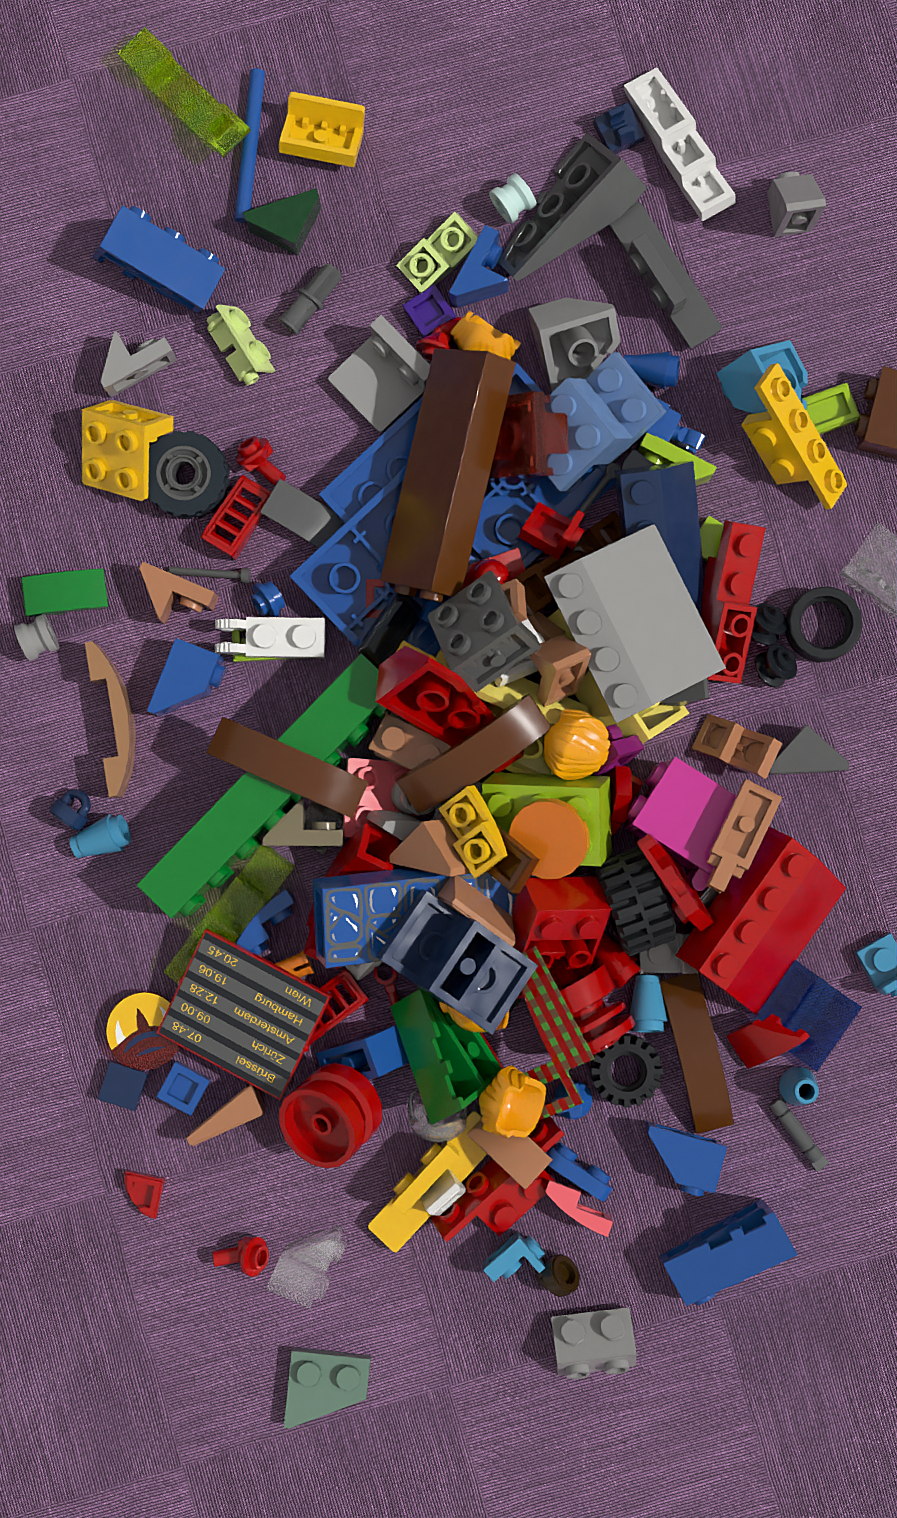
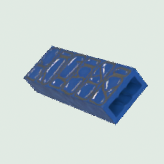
(362, 909)

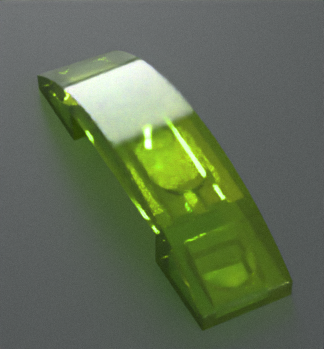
(182, 95)

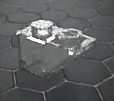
(304, 1263)

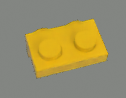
(322, 129)

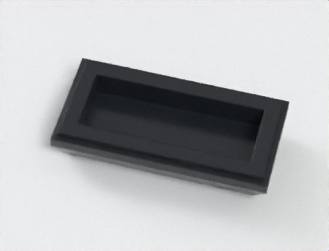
(390, 629)

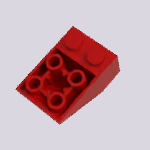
(563, 922)

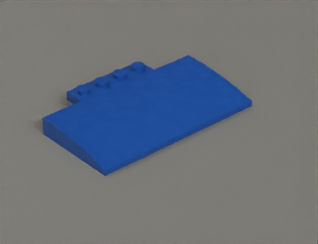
(367, 502)

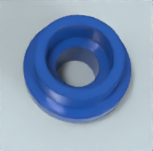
(267, 599)

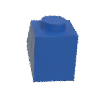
(186, 677)
(369, 1054)
(689, 1157)

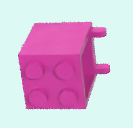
(682, 814)

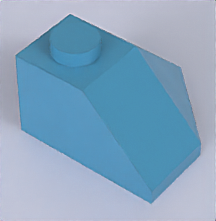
(744, 373)

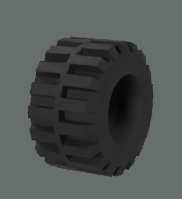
(638, 902)

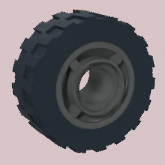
(210, 477)

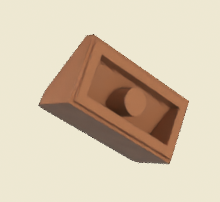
(473, 904)

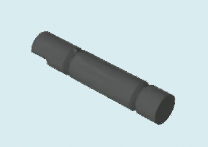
(798, 1134)

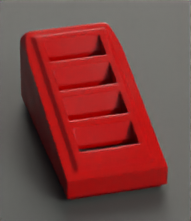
(234, 548)
(355, 990)

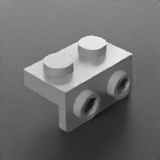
(594, 1343)

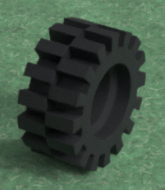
(642, 1087)

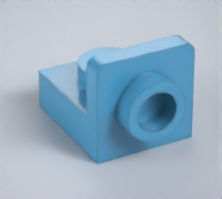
(880, 963)
(506, 1258)

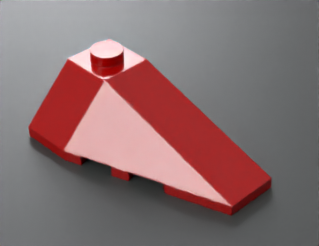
(432, 698)

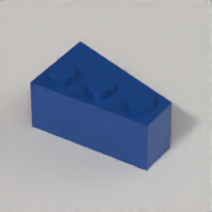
(160, 259)

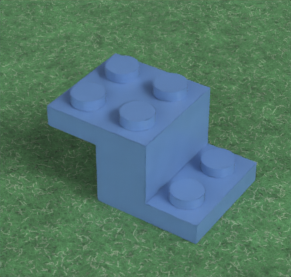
(603, 418)

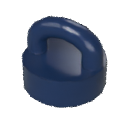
(69, 814)

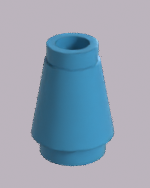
(102, 837)
(648, 1005)
(792, 1081)

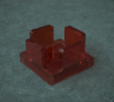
(528, 437)

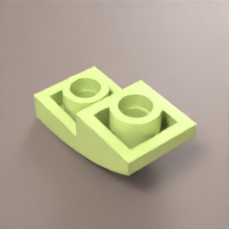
(439, 254)

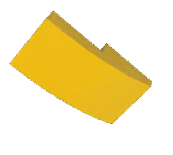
(476, 831)

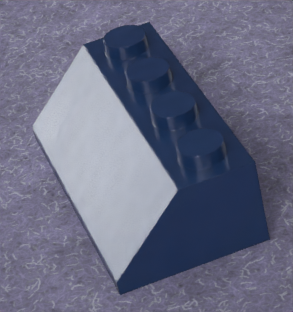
(668, 499)

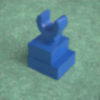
(668, 428)

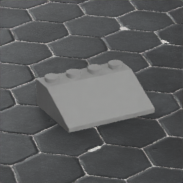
(635, 622)

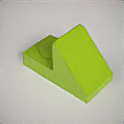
(662, 452)

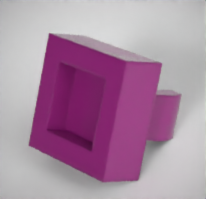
(620, 749)

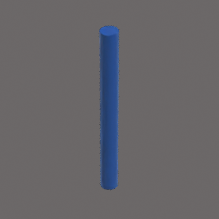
(250, 144)

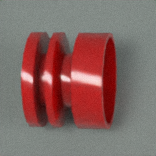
(592, 1014)

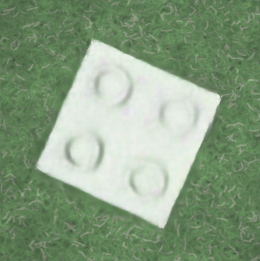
(875, 569)

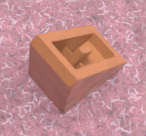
(431, 850)

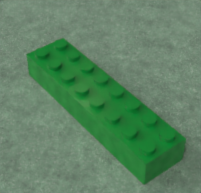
(256, 805)

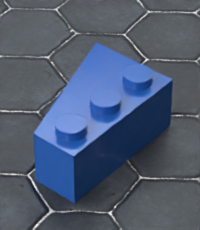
(727, 1253)

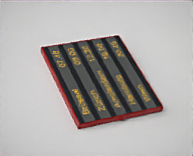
(244, 1014)

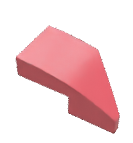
(567, 1199)

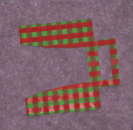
(557, 1032)

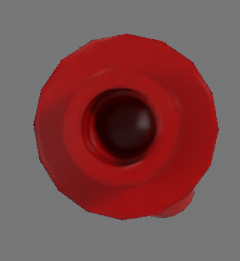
(438, 339)
(254, 455)
(246, 1253)

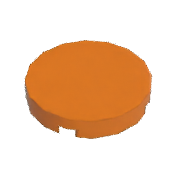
(553, 835)

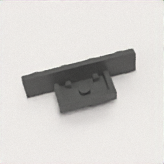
(665, 276)

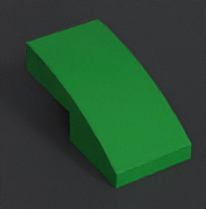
(64, 592)

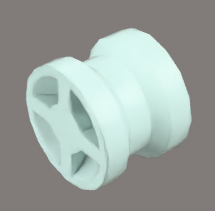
(512, 198)

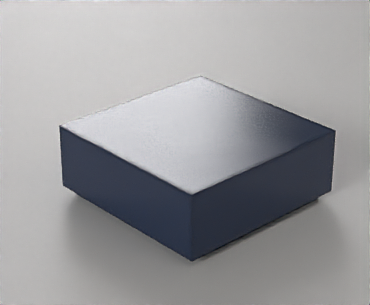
(123, 1085)

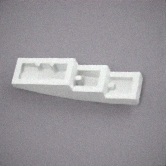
(679, 144)

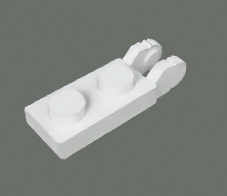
(275, 637)

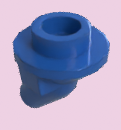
(580, 1110)

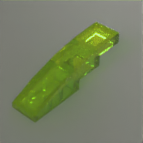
(237, 905)

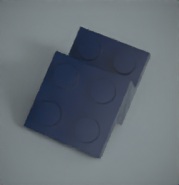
(457, 961)

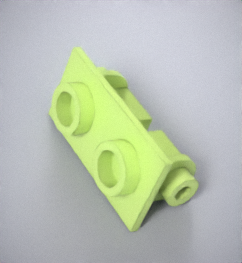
(231, 328)

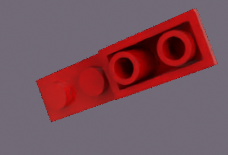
(728, 594)

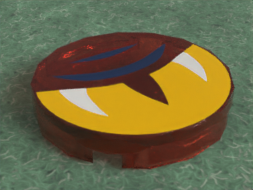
(134, 1028)

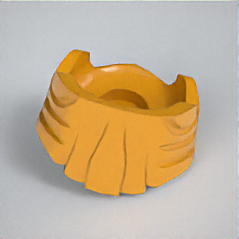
(480, 336)
(576, 745)
(512, 1103)

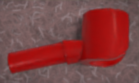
(389, 985)

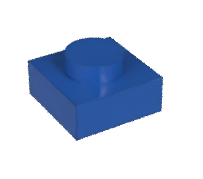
(183, 1088)

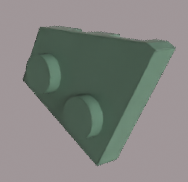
(324, 1383)

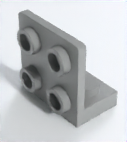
(382, 376)

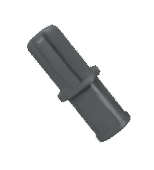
(310, 298)

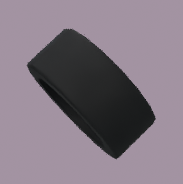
(852, 619)

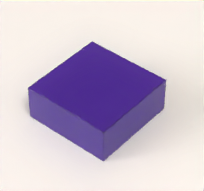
(428, 311)

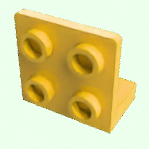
(118, 446)

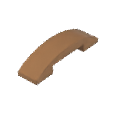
(117, 768)

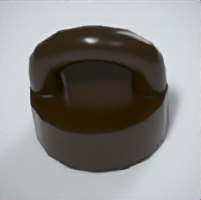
(559, 1276)

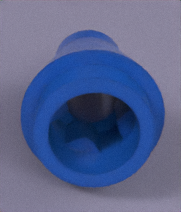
(656, 369)

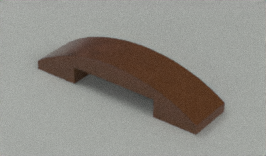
(594, 538)
(474, 755)
(287, 767)
(697, 1052)

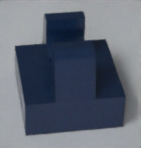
(619, 128)

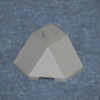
(573, 337)

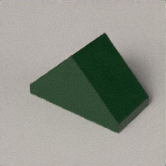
(285, 221)

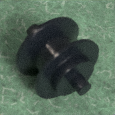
(768, 624)
(776, 665)

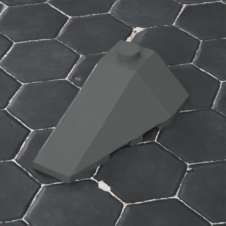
(587, 196)

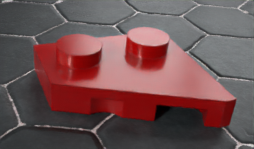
(675, 880)

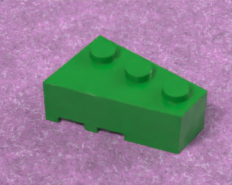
(446, 1061)

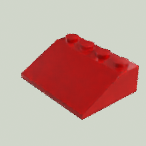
(763, 920)

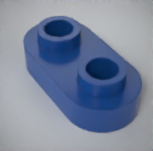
(591, 1180)

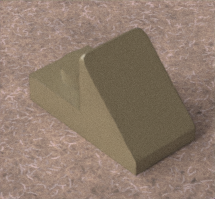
(292, 832)

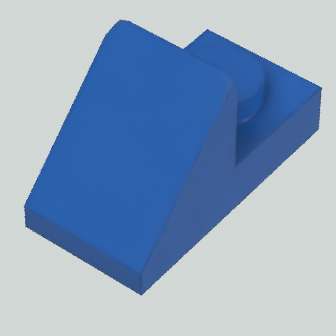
(475, 280)

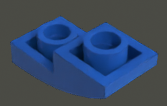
(256, 932)

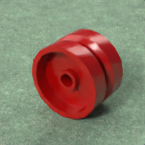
(330, 1115)

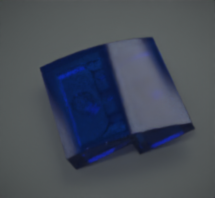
(815, 1006)

